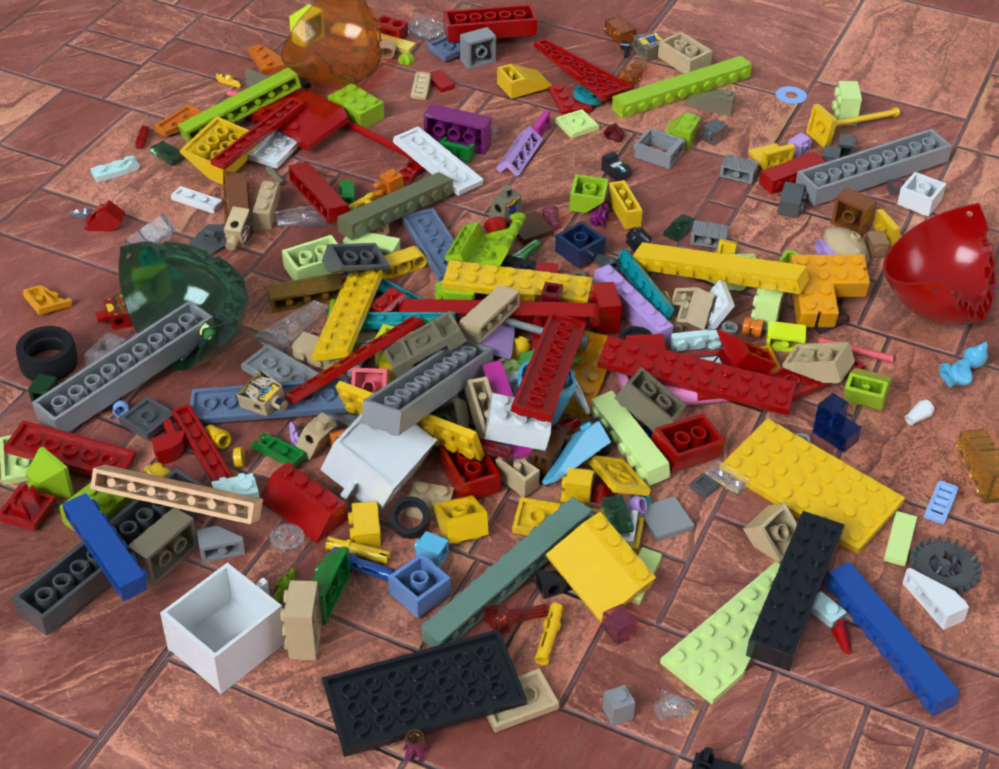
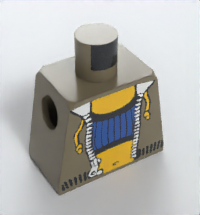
(647, 45)
(506, 203)

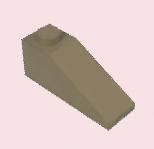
(715, 101)

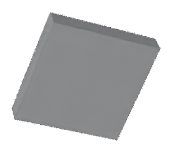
(666, 519)

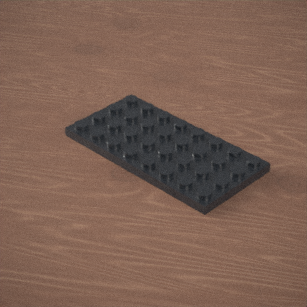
(423, 692)

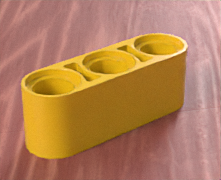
(404, 262)

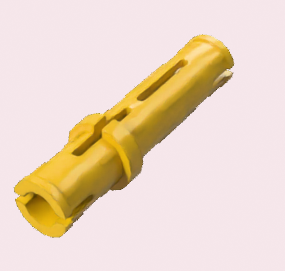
(360, 550)
(551, 627)

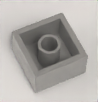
(478, 48)

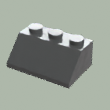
(354, 258)

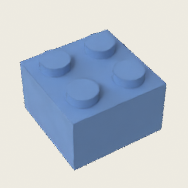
(419, 585)

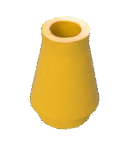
(220, 437)

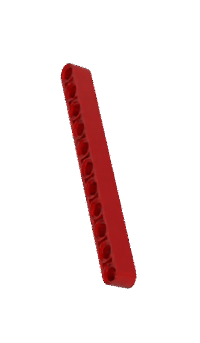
(528, 312)

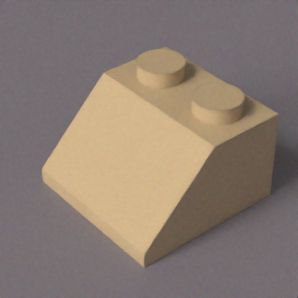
(772, 530)

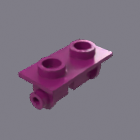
(600, 214)

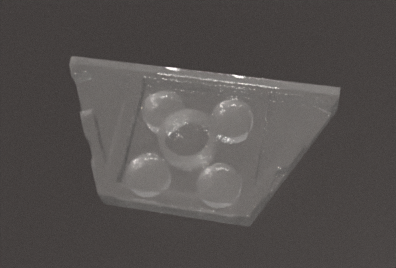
(426, 28)

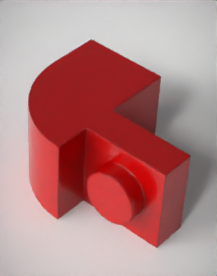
(169, 446)

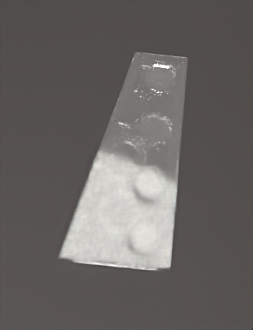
(286, 331)

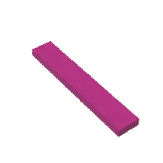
(500, 385)

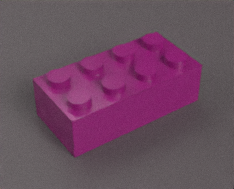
(458, 126)

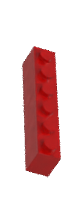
(317, 192)

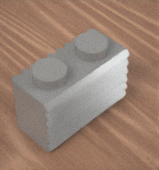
(739, 169)
(708, 234)

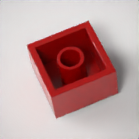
(607, 298)

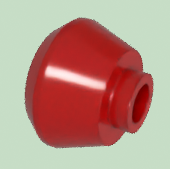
(495, 224)

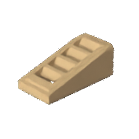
(421, 84)

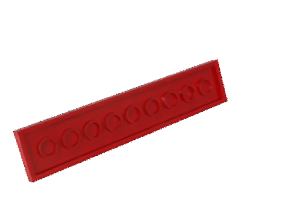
(549, 367)
(698, 375)

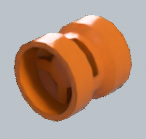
(752, 327)

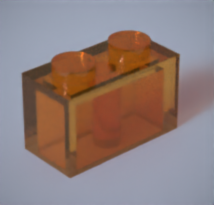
(619, 29)

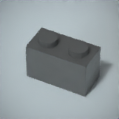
(792, 200)

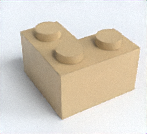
(693, 307)
(519, 474)

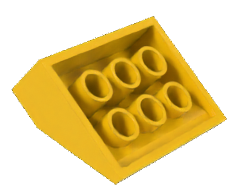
(209, 143)
(600, 566)

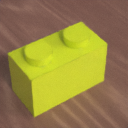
(785, 335)

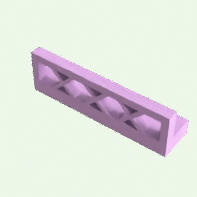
(517, 147)

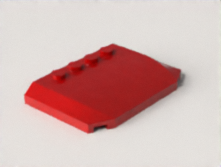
(312, 123)

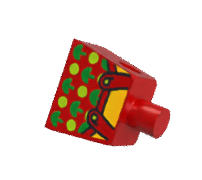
(114, 313)

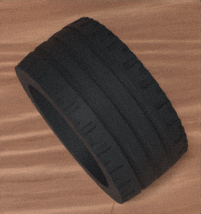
(41, 340)

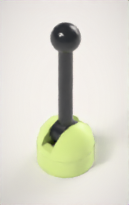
(183, 359)

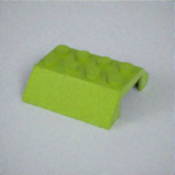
(489, 248)

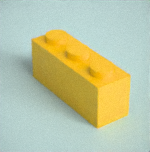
(624, 204)

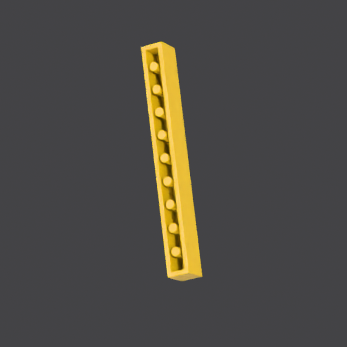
(724, 267)

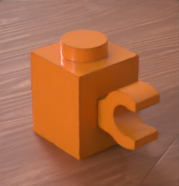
(389, 182)

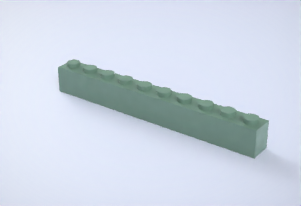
(504, 576)

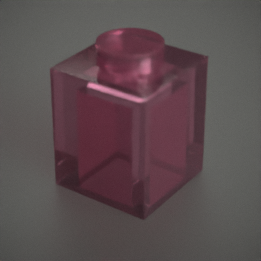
(619, 624)

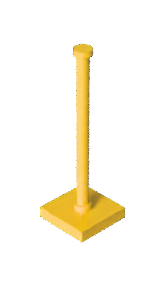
(823, 124)

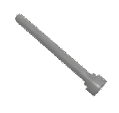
(537, 329)

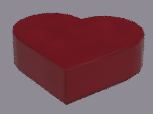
(614, 132)

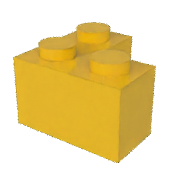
(577, 484)

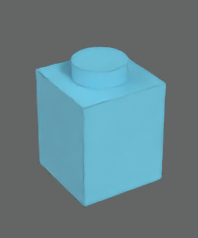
(432, 547)

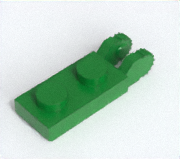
(279, 450)

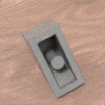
(219, 543)

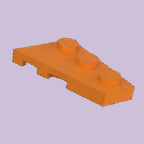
(266, 59)
(170, 124)

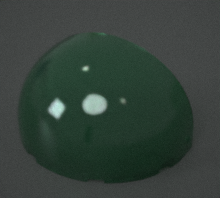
(172, 273)

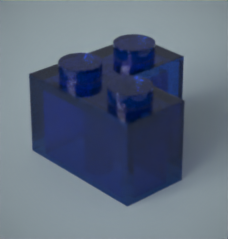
(833, 424)

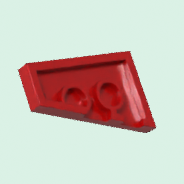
(565, 101)

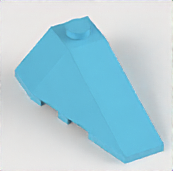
(579, 448)

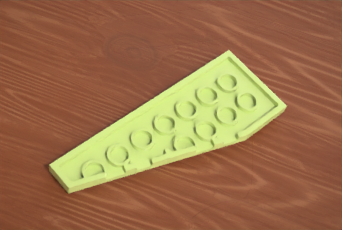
(715, 652)

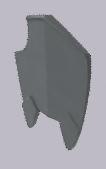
(210, 238)

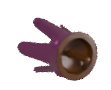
(414, 741)

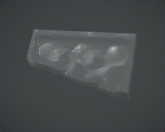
(300, 217)

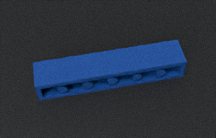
(105, 546)

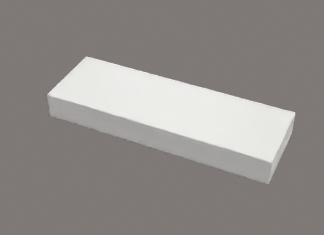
(197, 199)

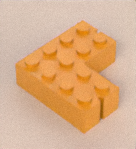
(828, 278)

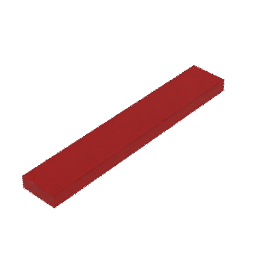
(201, 443)

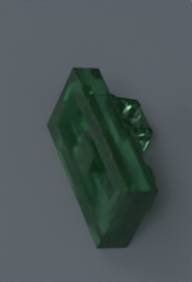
(679, 228)
(617, 514)

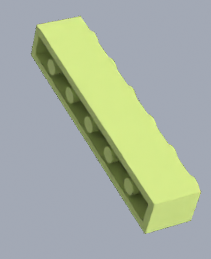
(631, 439)

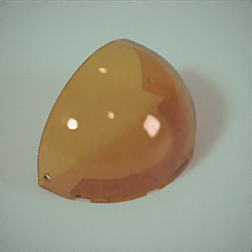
(334, 43)

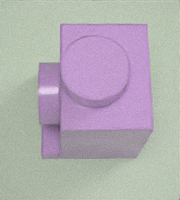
(802, 144)

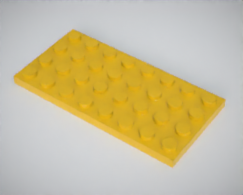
(813, 481)

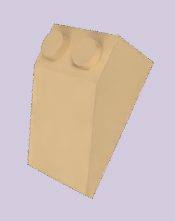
(821, 361)

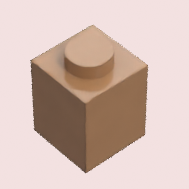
(877, 244)

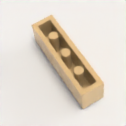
(490, 313)
(479, 397)

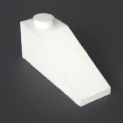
(938, 600)

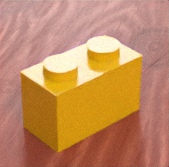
(365, 523)

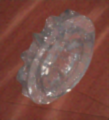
(281, 532)

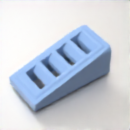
(945, 491)

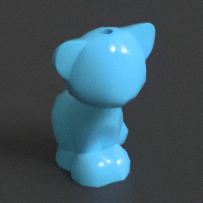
(960, 372)

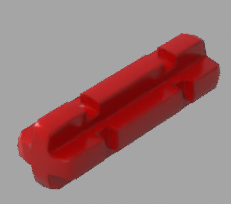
(142, 137)

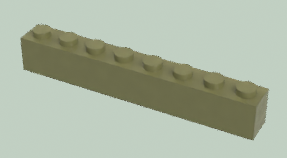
(394, 205)

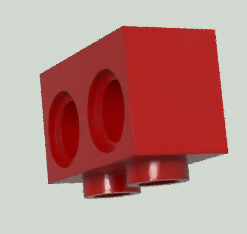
(393, 27)

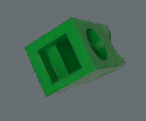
(347, 191)

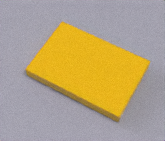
(618, 475)

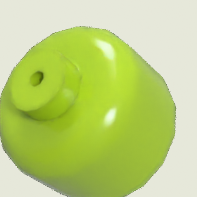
(406, 59)

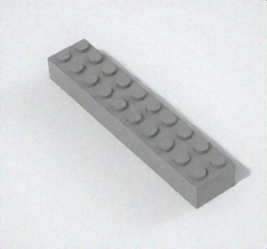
(874, 166)
(122, 369)
(424, 387)

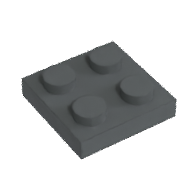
(146, 418)

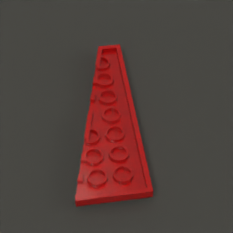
(592, 77)

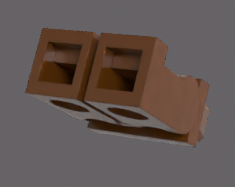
(545, 459)

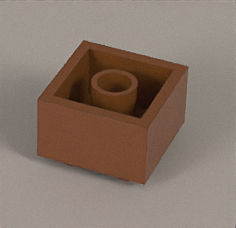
(853, 211)

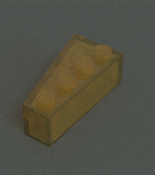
(982, 462)

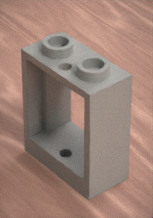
(672, 143)

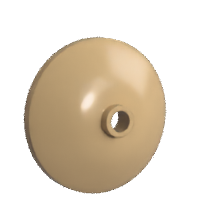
(845, 242)

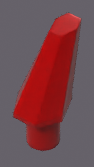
(842, 636)

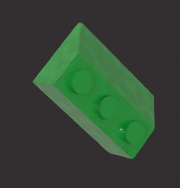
(332, 578)

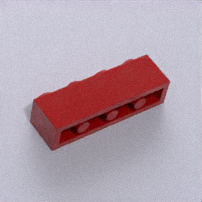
(774, 178)

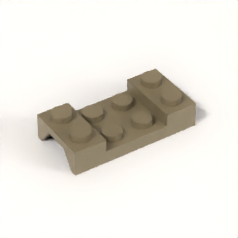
(424, 342)

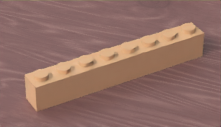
(176, 494)

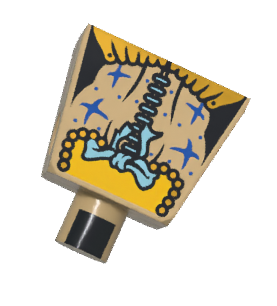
(262, 395)

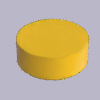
(239, 457)

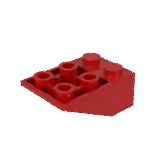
(746, 354)

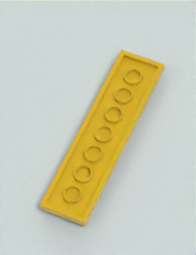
(486, 278)
(347, 315)
(452, 436)

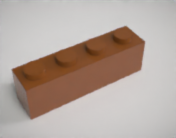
(235, 192)

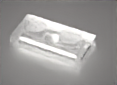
(728, 477)

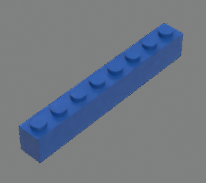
(892, 639)

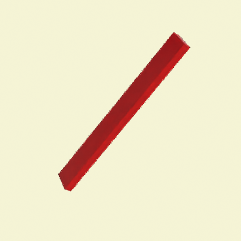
(257, 134)
(353, 359)

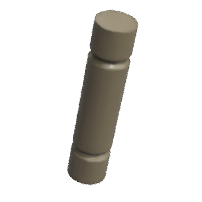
(275, 176)

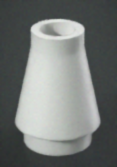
(919, 412)

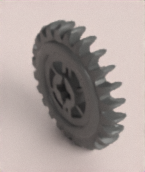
(946, 561)

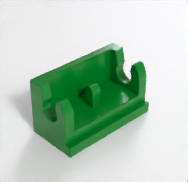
(462, 152)

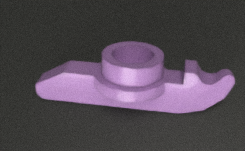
(294, 433)

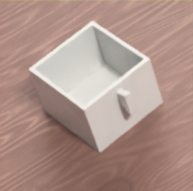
(375, 463)
(224, 627)

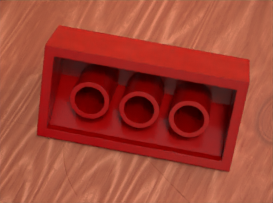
(303, 502)

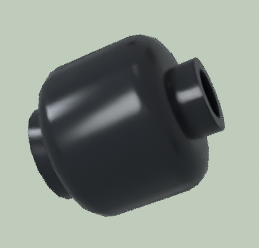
(636, 237)

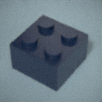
(579, 244)

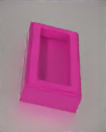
(542, 123)

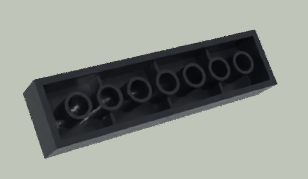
(795, 591)

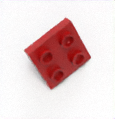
(27, 507)

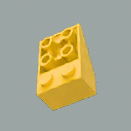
(520, 80)

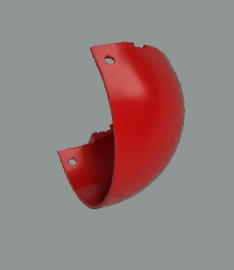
(944, 257)

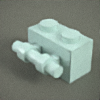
(241, 484)

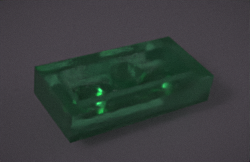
(167, 153)

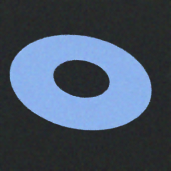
(780, 93)

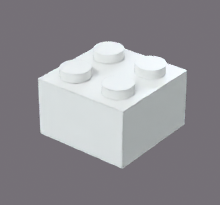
(921, 194)

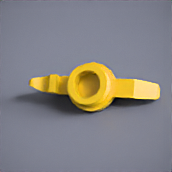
(229, 80)

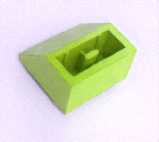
(867, 388)

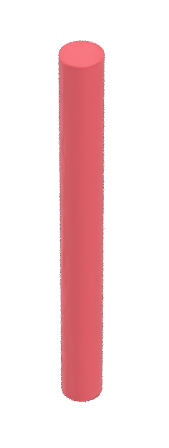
(863, 351)

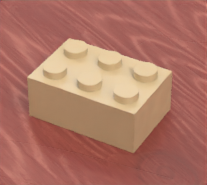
(684, 53)
(301, 620)

